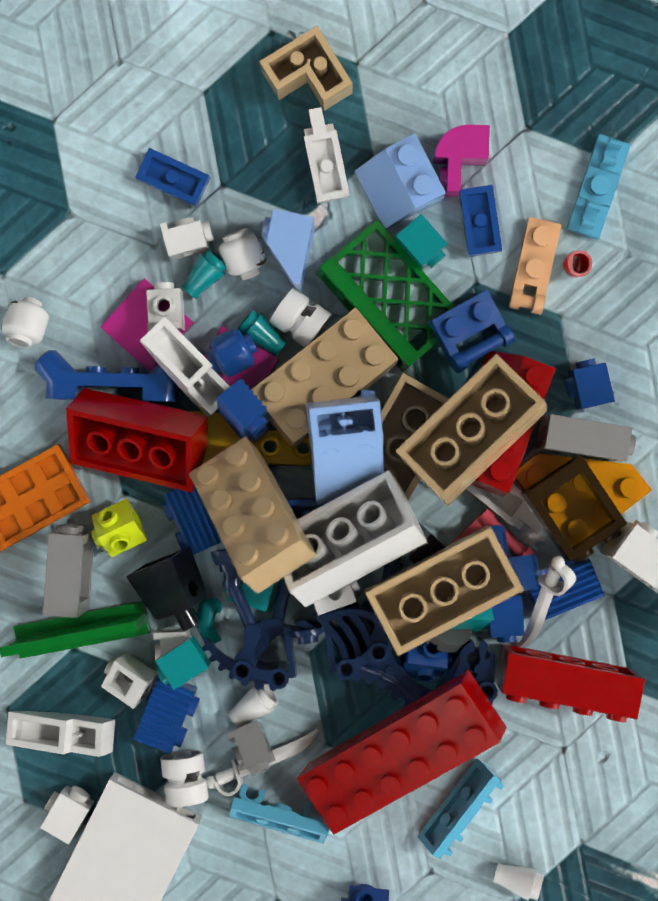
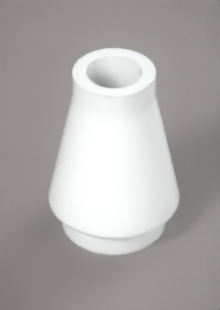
(254, 705)
(519, 880)

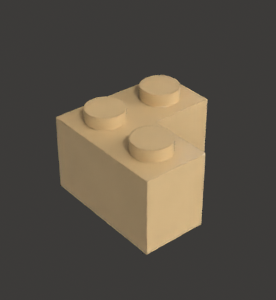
(310, 62)

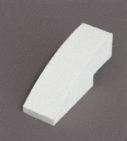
(185, 365)
(60, 732)

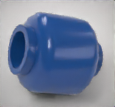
(231, 352)

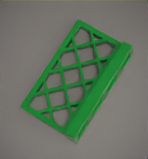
(353, 295)
(69, 633)

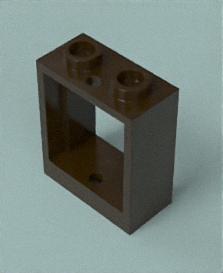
(556, 479)

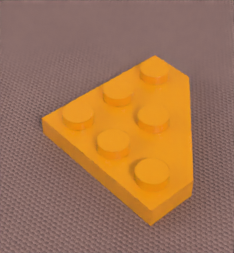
(574, 504)

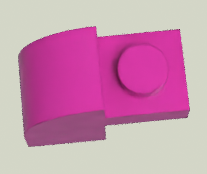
(460, 147)

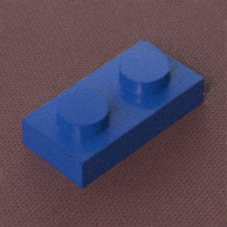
(172, 177)
(480, 220)

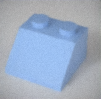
(400, 182)
(290, 242)

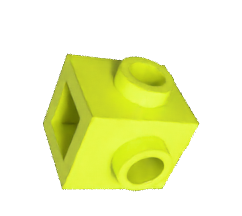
(118, 528)

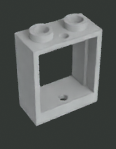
(585, 438)
(68, 571)

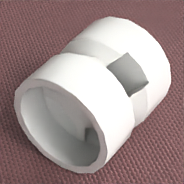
(300, 318)
(184, 783)

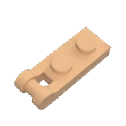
(535, 264)

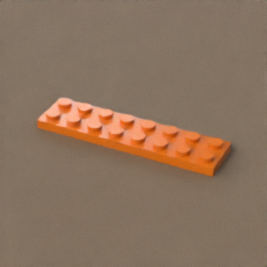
(38, 495)

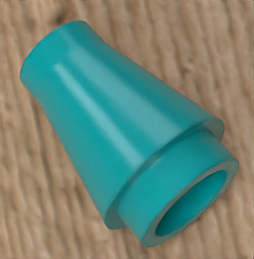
(205, 273)
(262, 332)

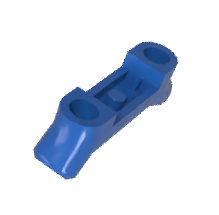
(66, 383)

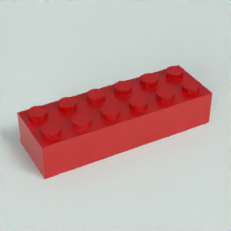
(402, 752)

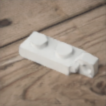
(325, 159)
(510, 508)

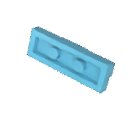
(598, 187)
(459, 809)
(278, 817)

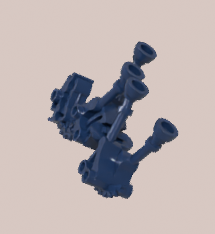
(371, 661)

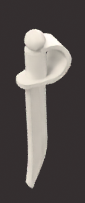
(549, 586)
(238, 772)

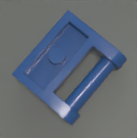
(465, 321)

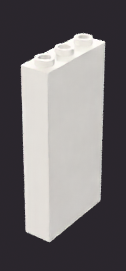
(127, 846)

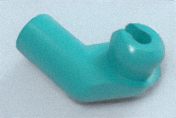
(206, 613)

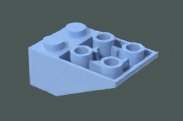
(344, 444)

